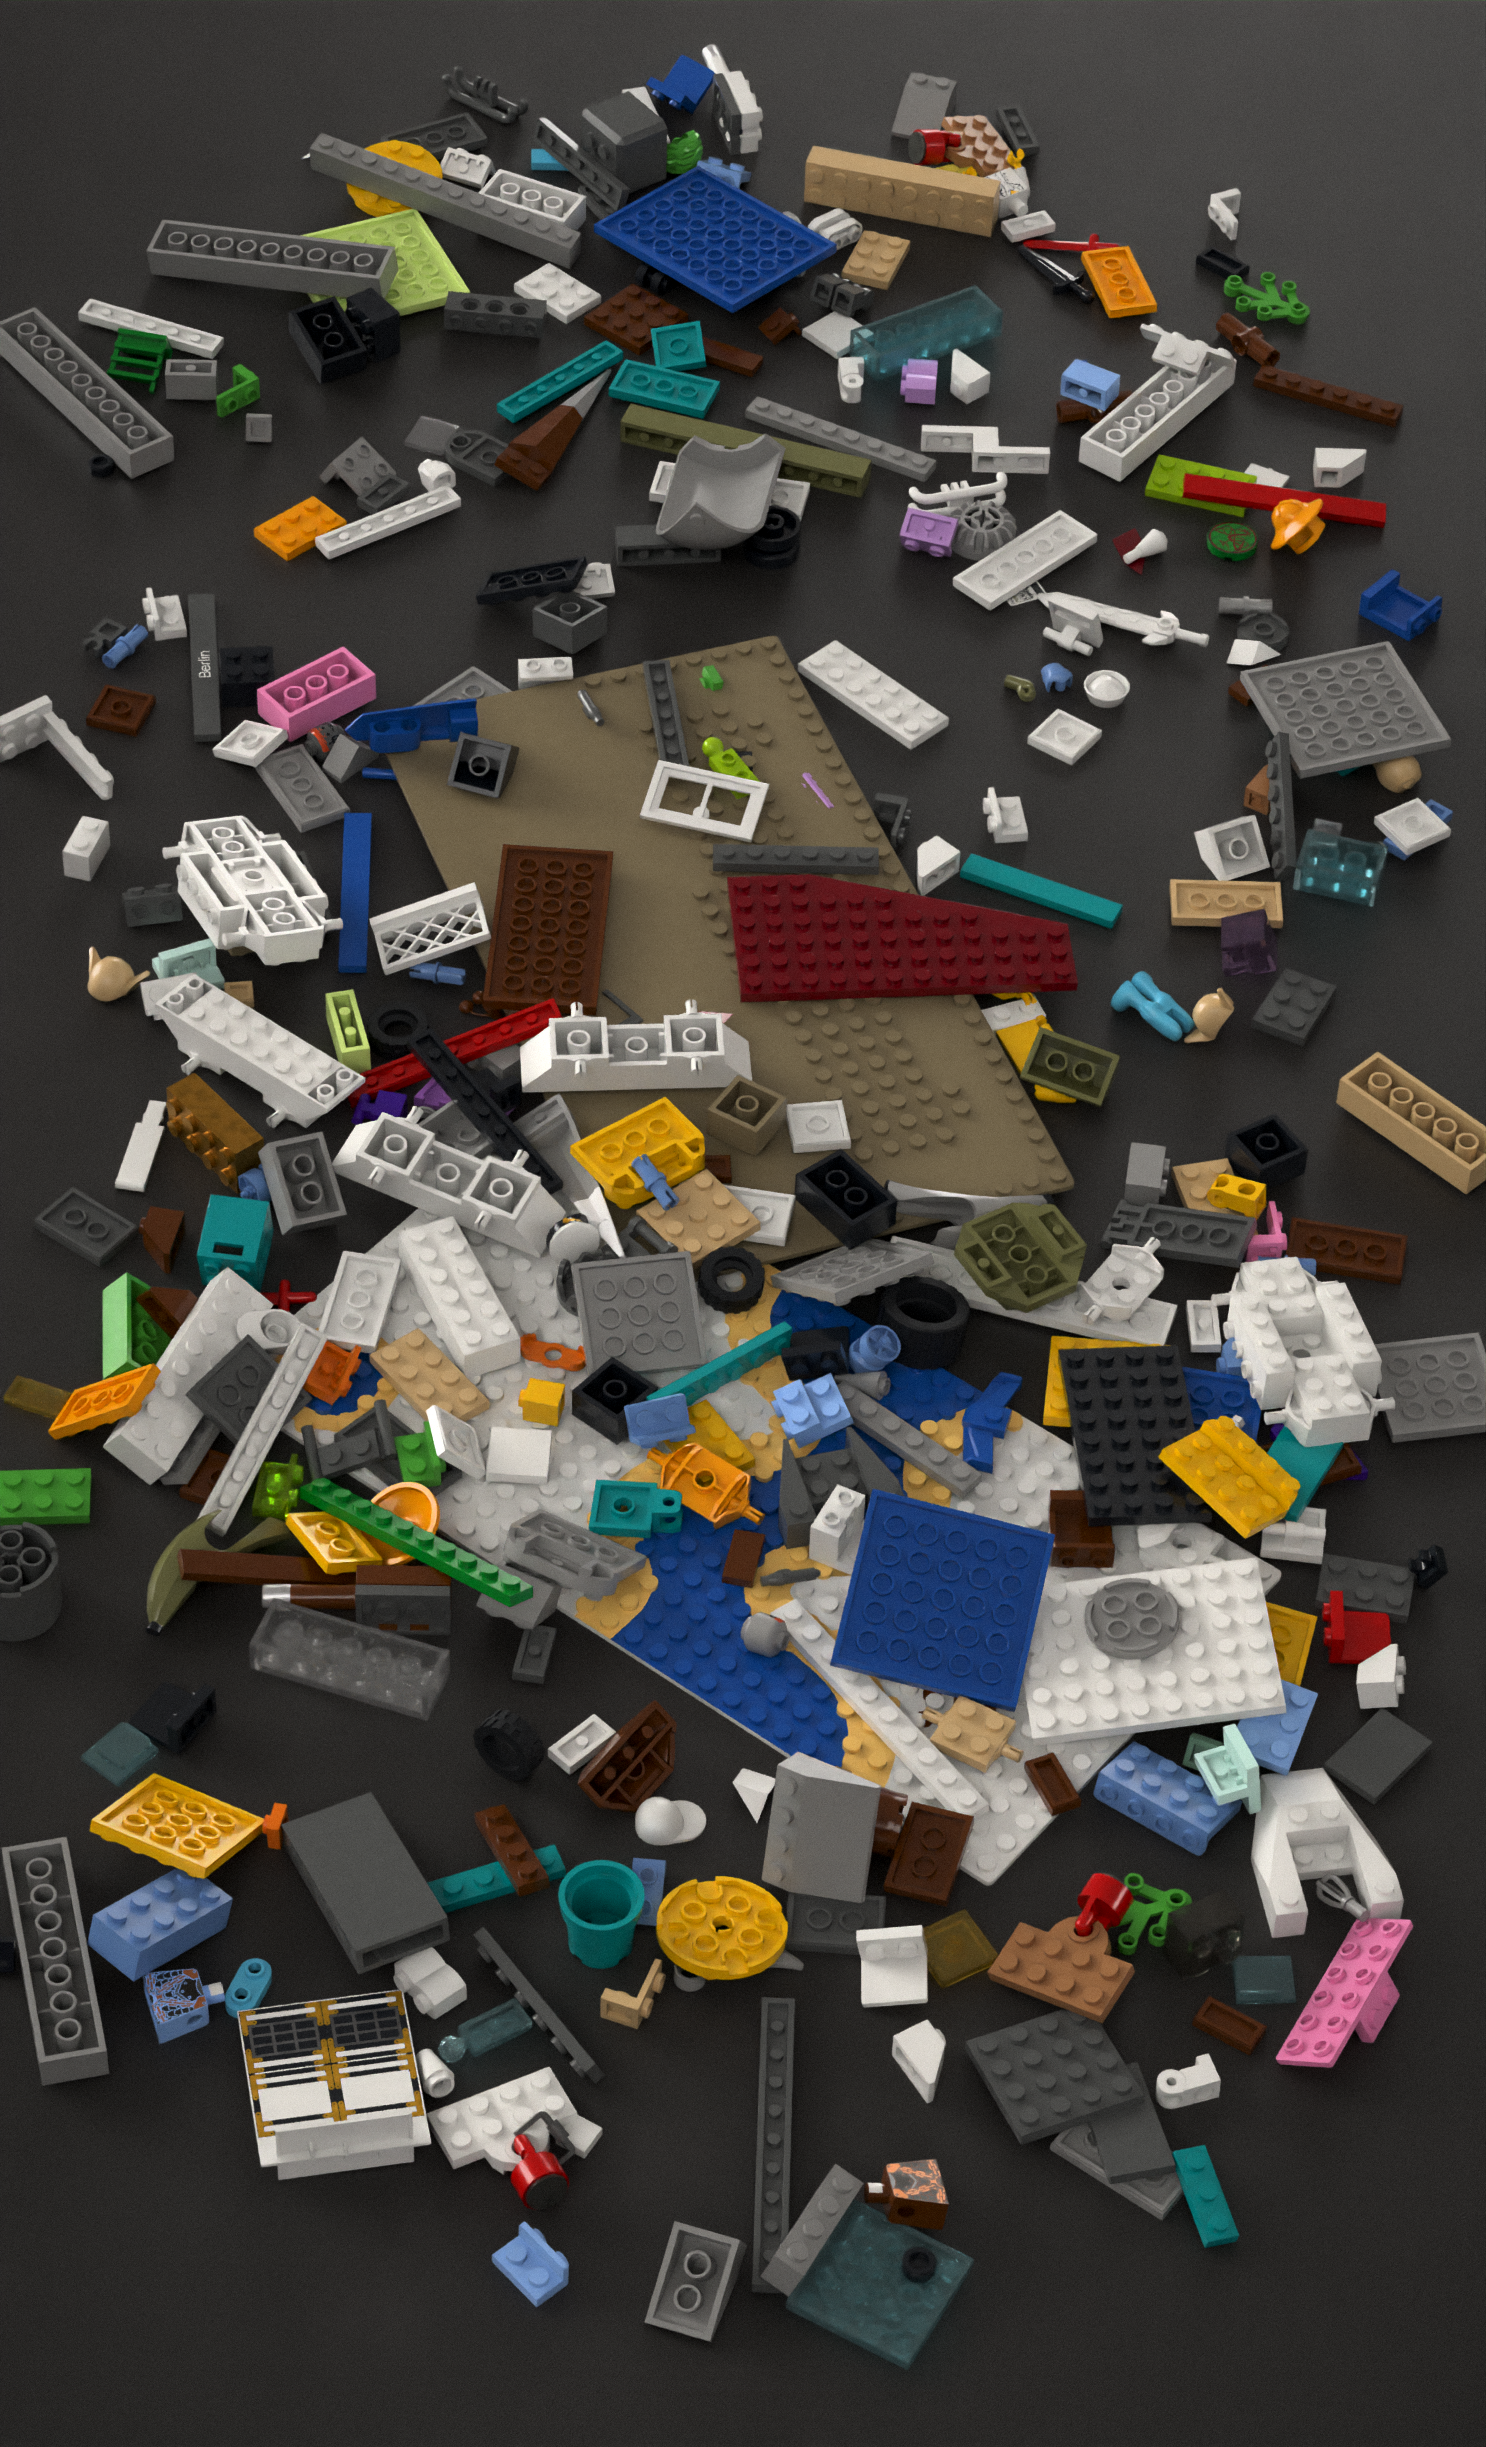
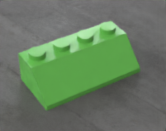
(129, 1332)

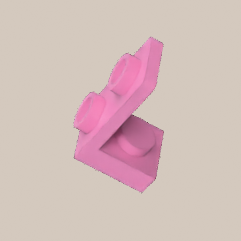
(1271, 1244)

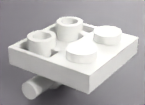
(1075, 623)
(1296, 1540)

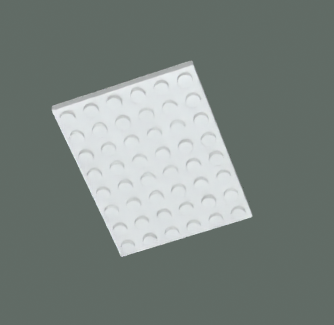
(1210, 1673)

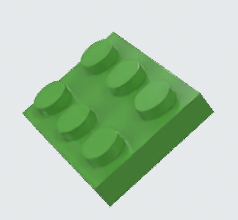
(45, 1496)

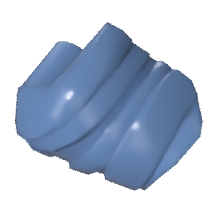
(1056, 673)

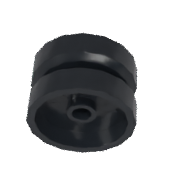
(776, 542)

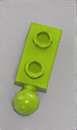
(726, 762)

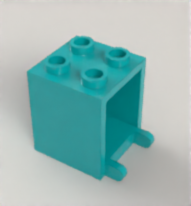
(239, 1225)

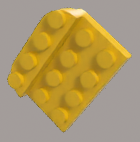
(655, 1130)
(1233, 1475)

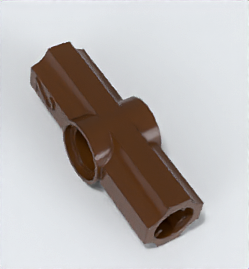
(1247, 340)
(1073, 410)

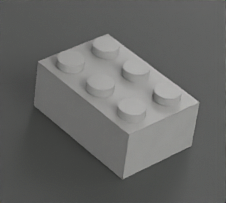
(302, 1183)

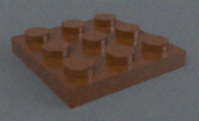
(631, 316)

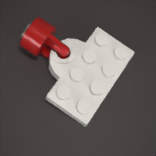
(485, 2128)

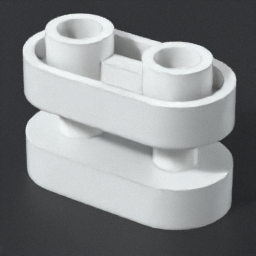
(837, 227)

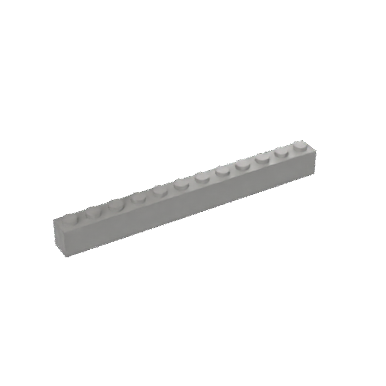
(445, 200)

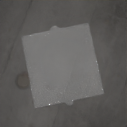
(430, 435)

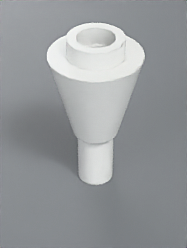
(1151, 544)

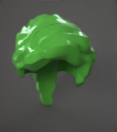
(684, 153)

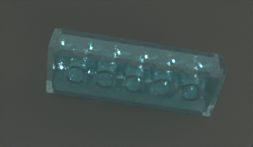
(926, 331)

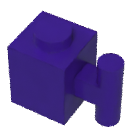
(387, 1102)

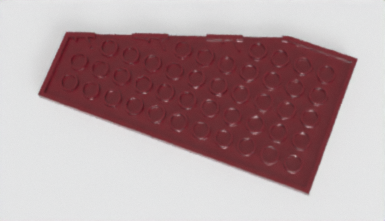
(864, 941)

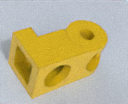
(1238, 1195)

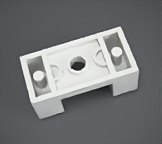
(838, 1530)

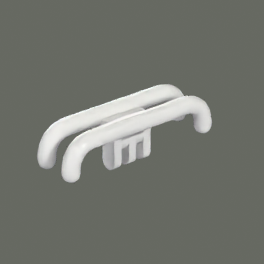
(958, 496)

